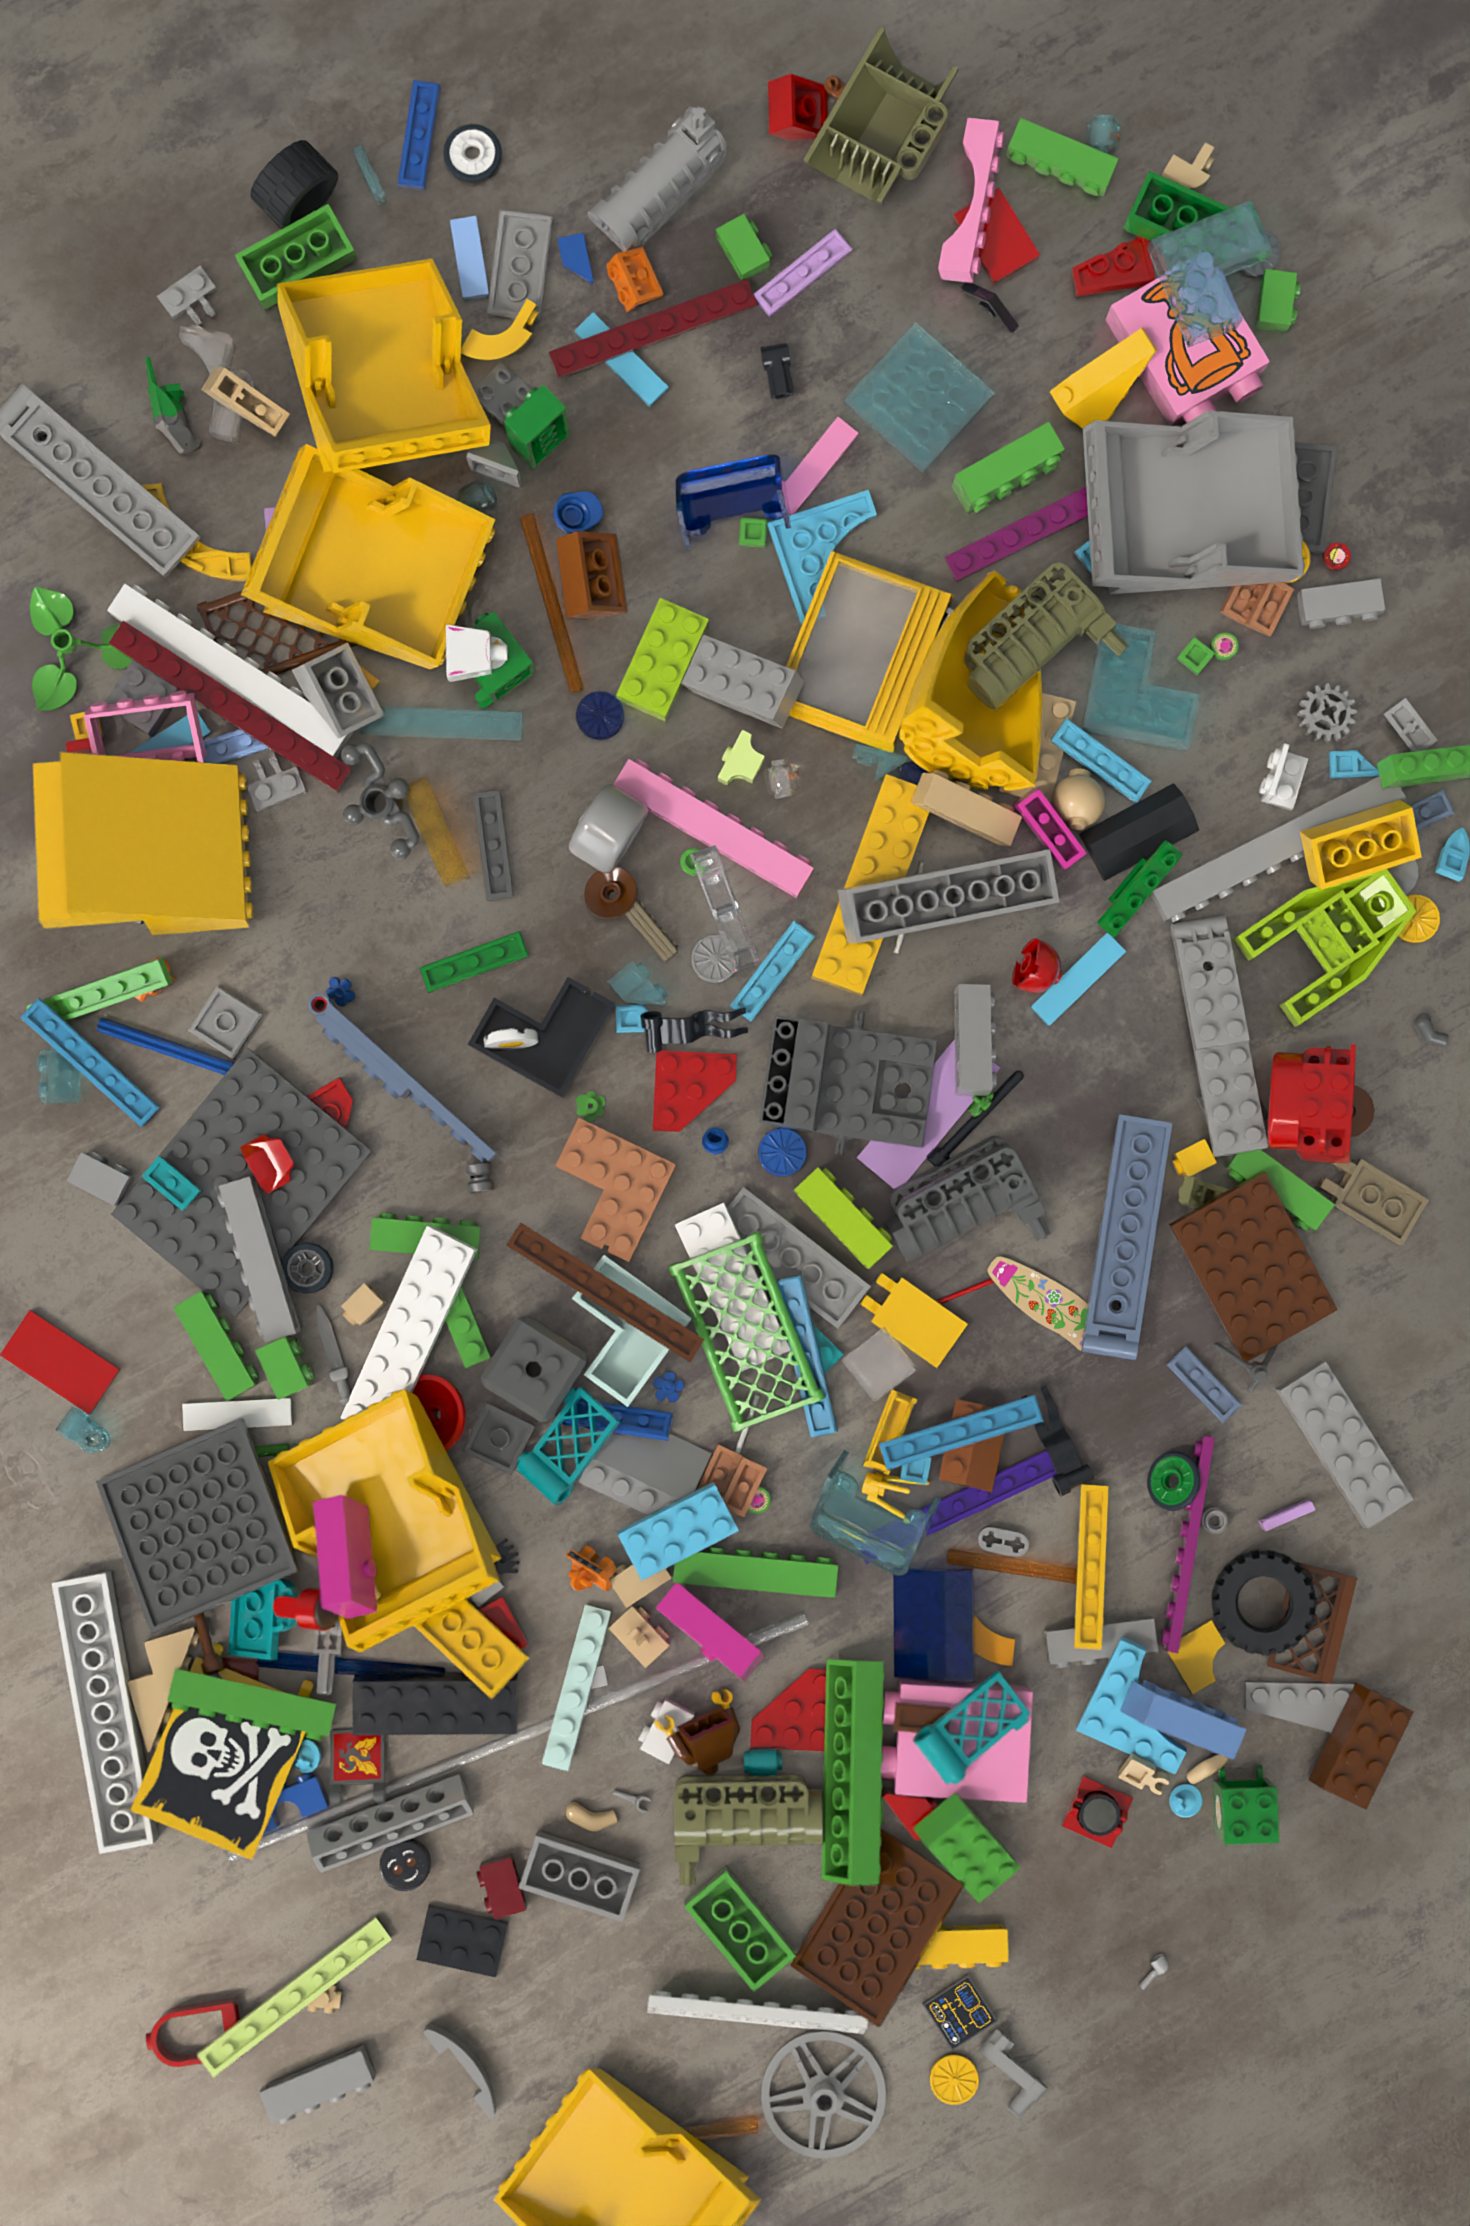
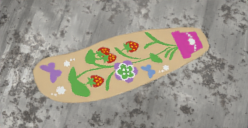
(1041, 1298)

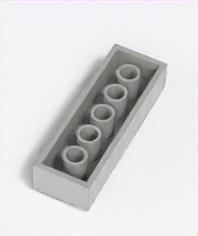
(1344, 1444)

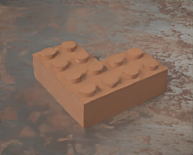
(630, 1184)

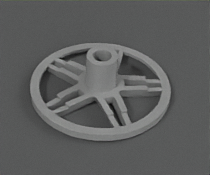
(823, 2094)

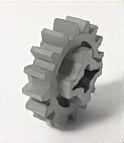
(1324, 703)

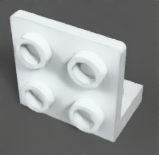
(1284, 779)

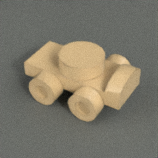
(328, 2000)

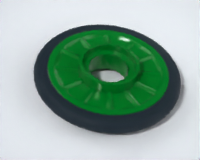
(1158, 1481)

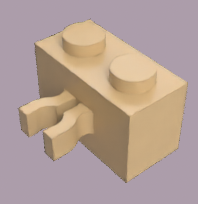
(640, 1635)

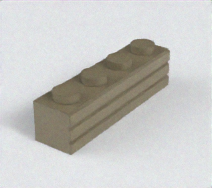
(651, 932)

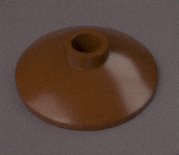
(602, 885)

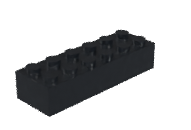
(431, 1705)

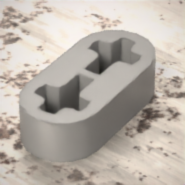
(1002, 1548)

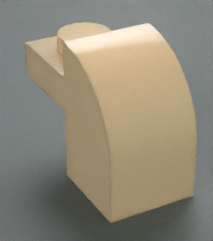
(1191, 175)

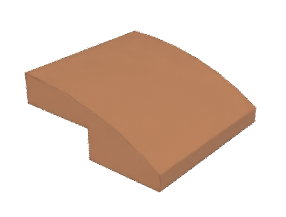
(1257, 605)
(734, 1477)

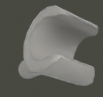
(633, 1799)
(1160, 1966)

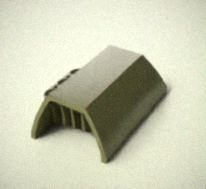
(878, 124)

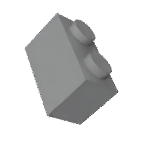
(100, 1178)

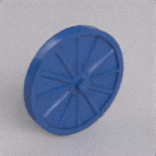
(782, 1152)

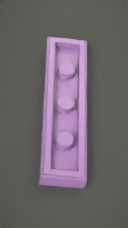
(802, 272)

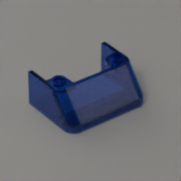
(730, 492)

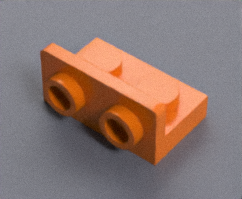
(634, 278)

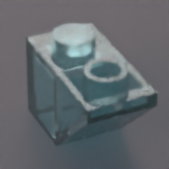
(635, 988)

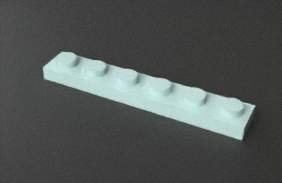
(576, 1688)

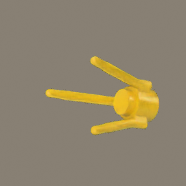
(877, 1484)

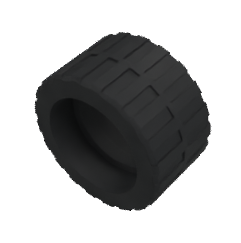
(294, 184)

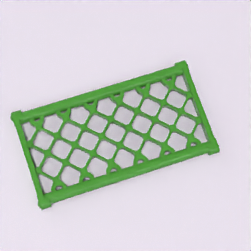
(737, 1422)

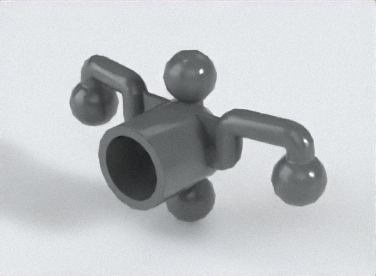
(374, 785)

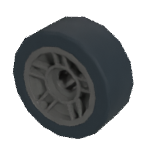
(321, 1268)

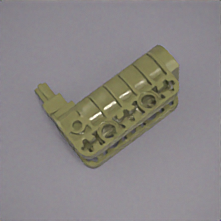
(1037, 636)

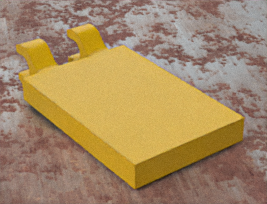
(915, 1320)

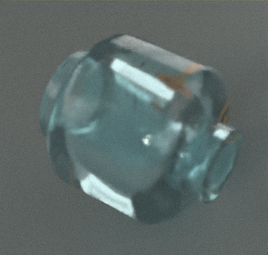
(1103, 133)
(478, 496)

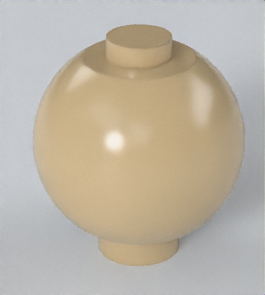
(1078, 799)

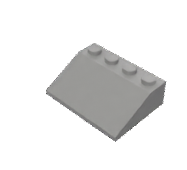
(646, 1470)

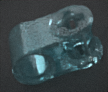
(79, 1428)

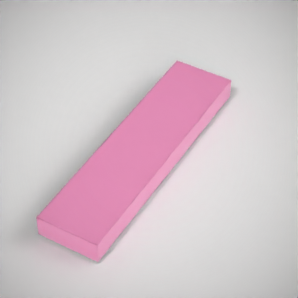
(818, 463)

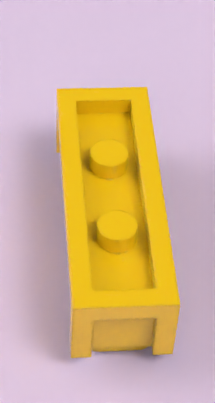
(890, 1426)

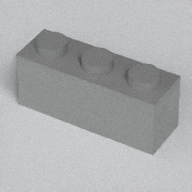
(1341, 603)

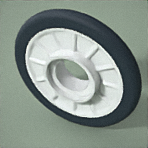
(472, 169)

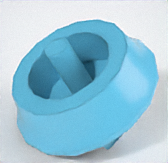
(308, 1756)
(1186, 1800)

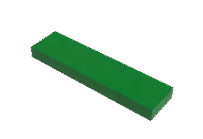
(474, 962)

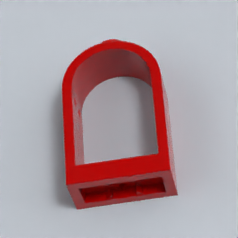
(230, 2016)

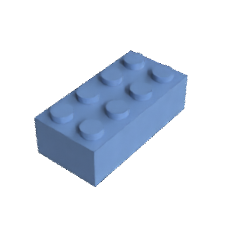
(1183, 1718)

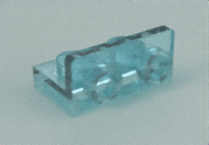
(58, 1078)

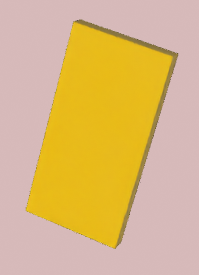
(474, 1646)

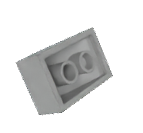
(339, 690)

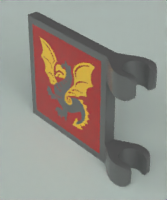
(355, 1762)

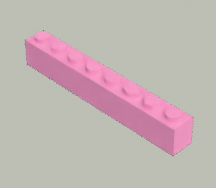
(713, 828)

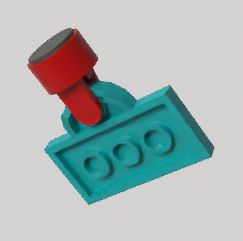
(270, 1610)

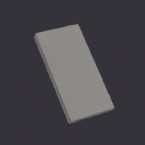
(519, 263)

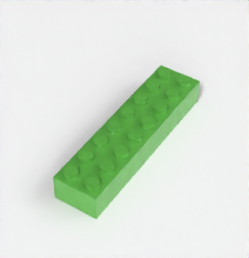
(852, 1771)

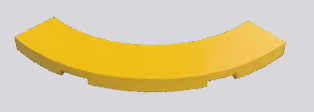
(208, 560)

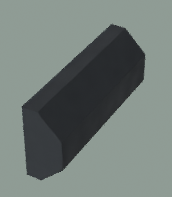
(1139, 831)

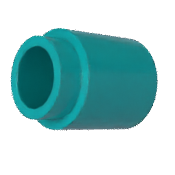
(762, 1762)

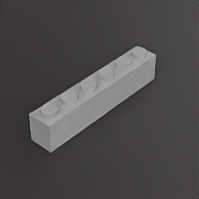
(259, 1259)

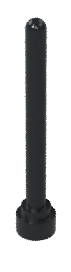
(940, 1155)

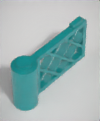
(547, 1474)
(946, 1754)

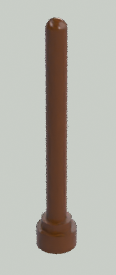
(211, 1661)

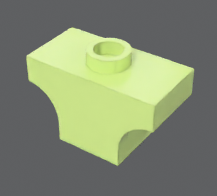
(741, 761)

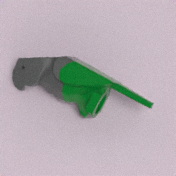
(169, 412)

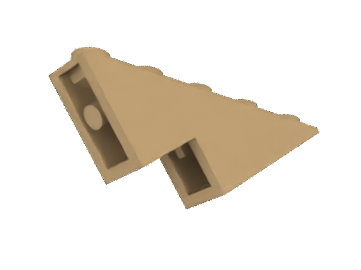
(152, 1690)

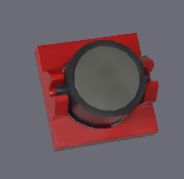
(1099, 1813)

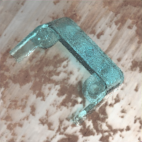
(867, 1528)

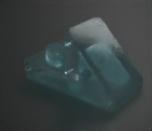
(887, 761)

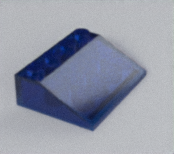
(935, 1624)

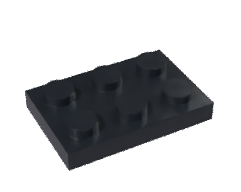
(462, 1941)

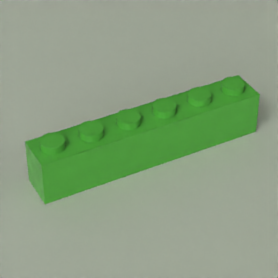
(759, 1573)
(251, 1703)

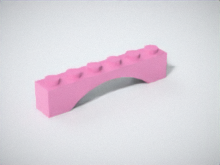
(960, 252)

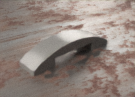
(441, 2040)

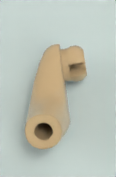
(1206, 1768)
(590, 1820)

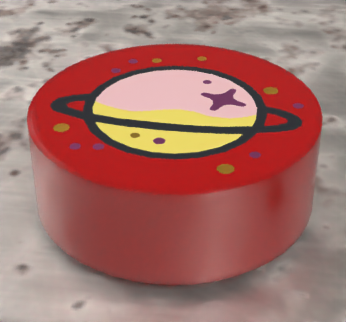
(1336, 556)

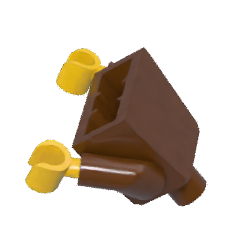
(706, 1738)

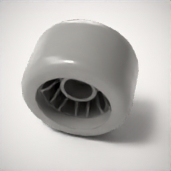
(608, 828)

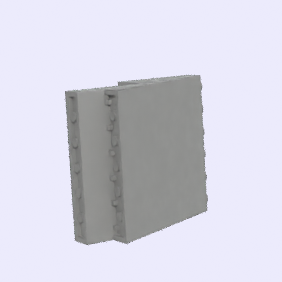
(1193, 503)

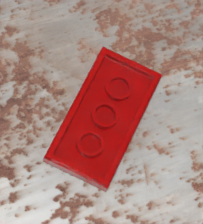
(60, 1362)

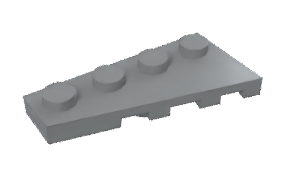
(1299, 1702)

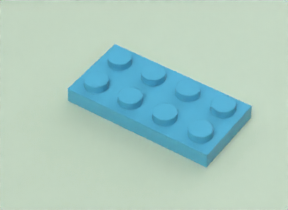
(677, 1531)

